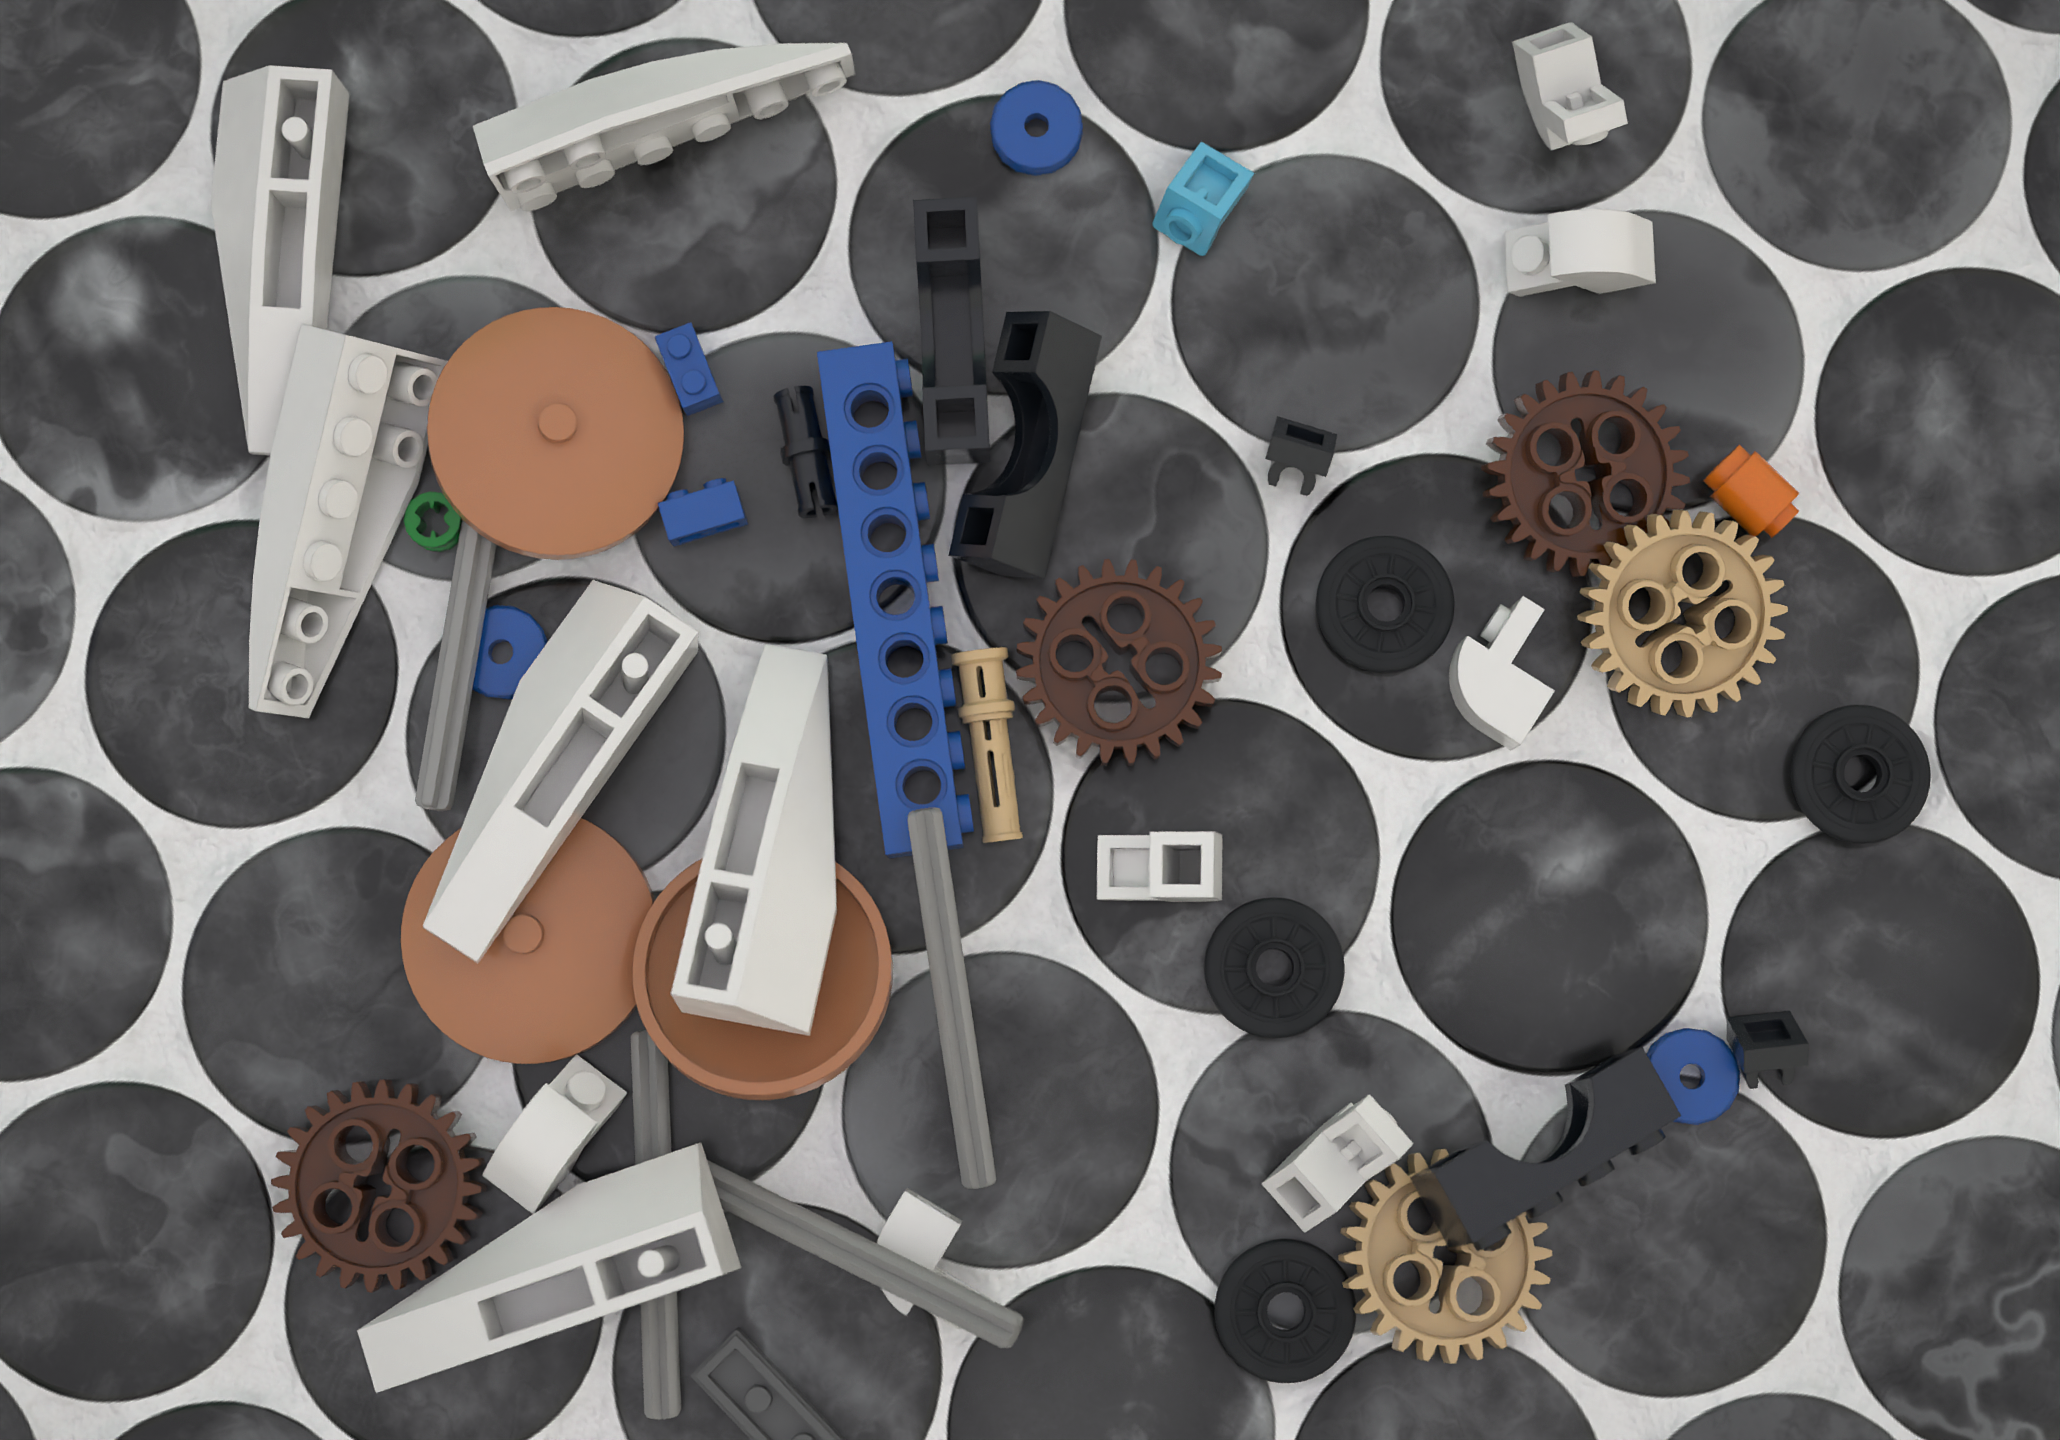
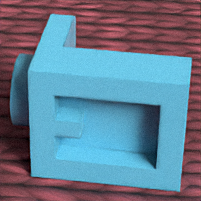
(1201, 198)

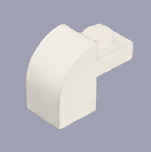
(1565, 87)
(1582, 249)
(1486, 684)
(1160, 867)
(552, 1133)
(1336, 1162)
(921, 1234)

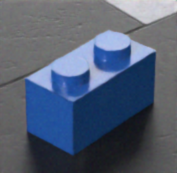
(688, 369)
(702, 512)

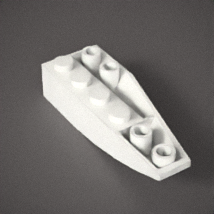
(646, 112)
(276, 223)
(331, 504)
(554, 754)
(769, 860)
(562, 1266)

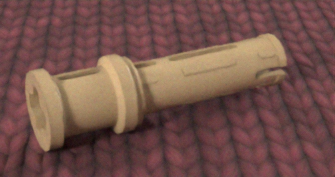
(1003, 821)

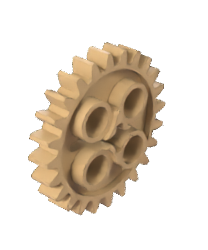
(1707, 661)
(1388, 1240)

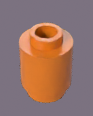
(1752, 492)

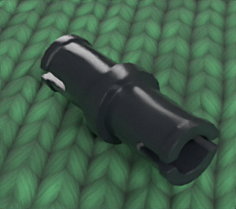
(805, 451)

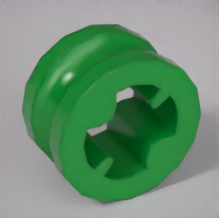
(416, 525)

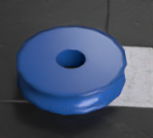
(1043, 102)
(527, 641)
(1717, 1068)

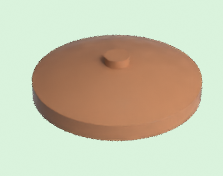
(555, 433)
(555, 970)
(758, 1060)

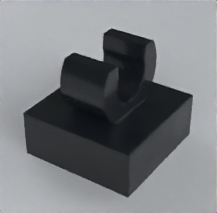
(1302, 448)
(1766, 1044)

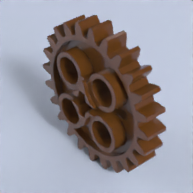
(1529, 484)
(1165, 629)
(325, 1165)

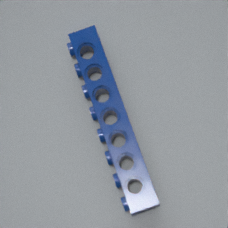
(847, 381)

